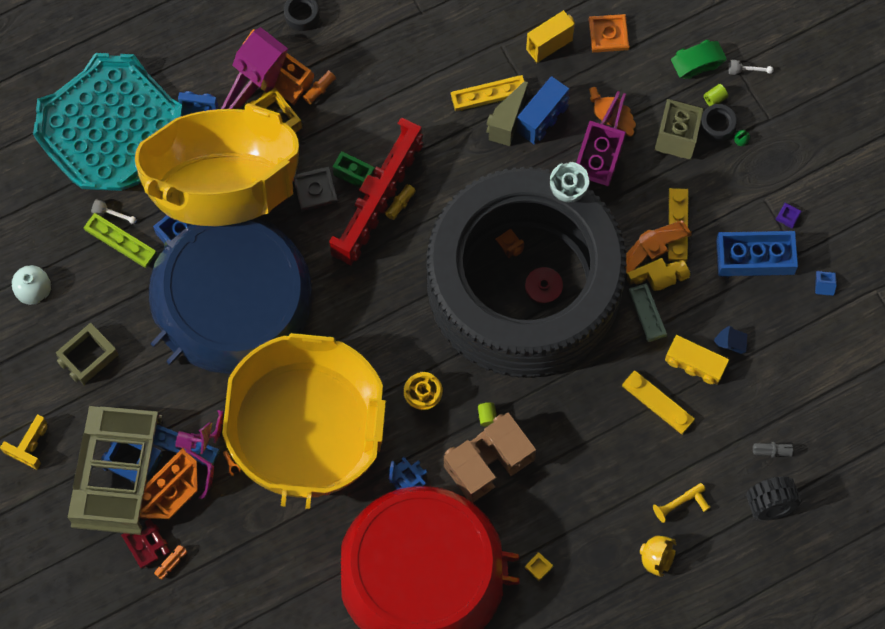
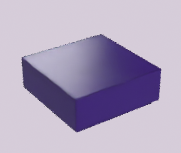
(788, 215)

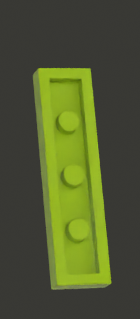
(120, 240)

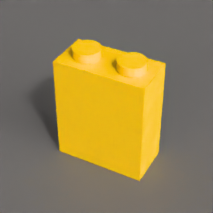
(550, 36)

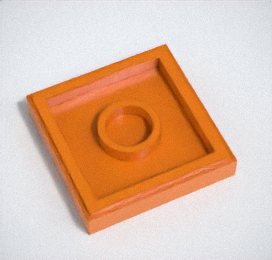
(608, 33)

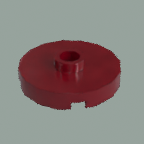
(540, 294)

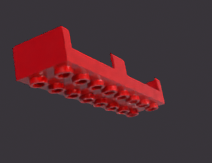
(378, 192)

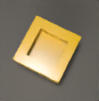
(539, 566)

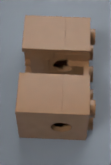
(471, 459)

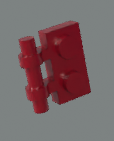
(140, 547)

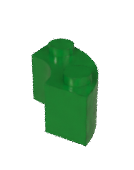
(698, 59)

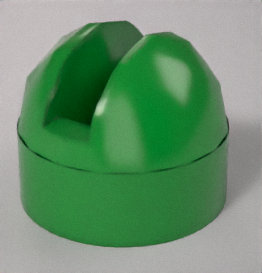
(744, 140)

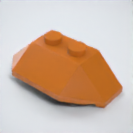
(170, 487)

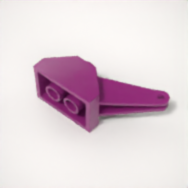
(259, 61)
(602, 146)

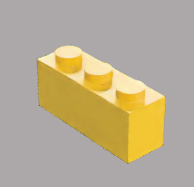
(696, 360)

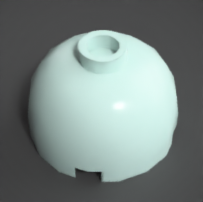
(569, 182)
(31, 284)

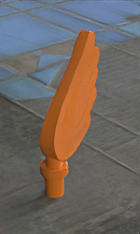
(601, 107)

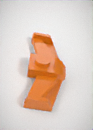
(653, 243)

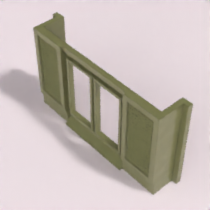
(110, 507)

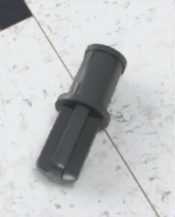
(773, 449)

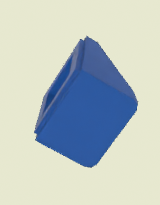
(825, 283)

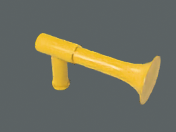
(695, 492)

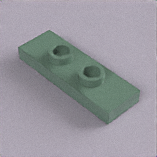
(647, 312)

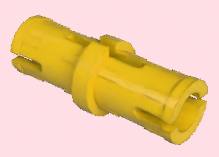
(400, 202)

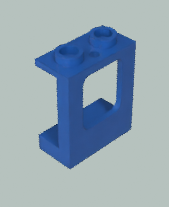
(156, 457)

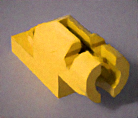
(658, 274)

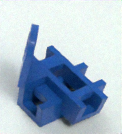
(406, 479)

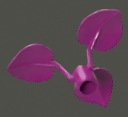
(190, 441)

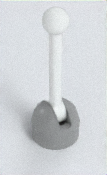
(736, 67)
(99, 207)

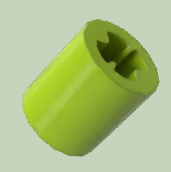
(716, 95)
(487, 413)

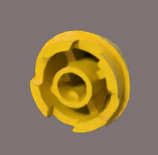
(423, 390)

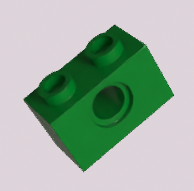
(352, 169)

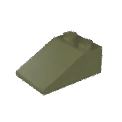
(504, 119)
(679, 129)

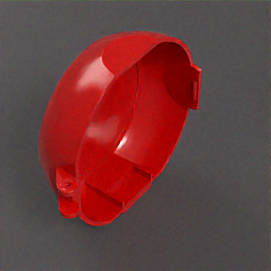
(423, 563)

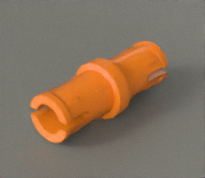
(319, 87)

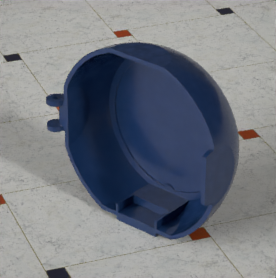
(228, 292)

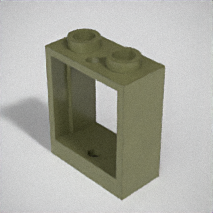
(96, 366)

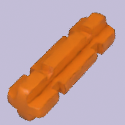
(170, 562)

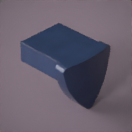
(732, 339)

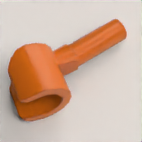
(231, 464)

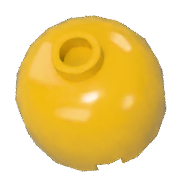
(658, 554)

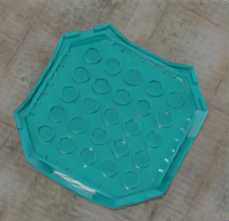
(101, 119)

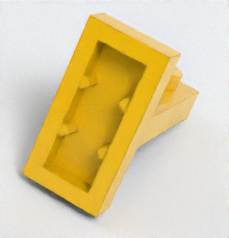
(27, 444)

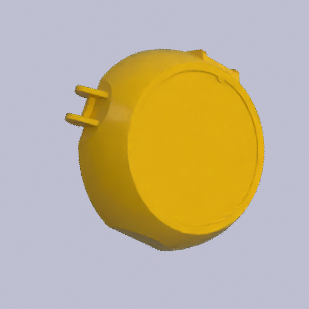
(219, 165)
(304, 416)

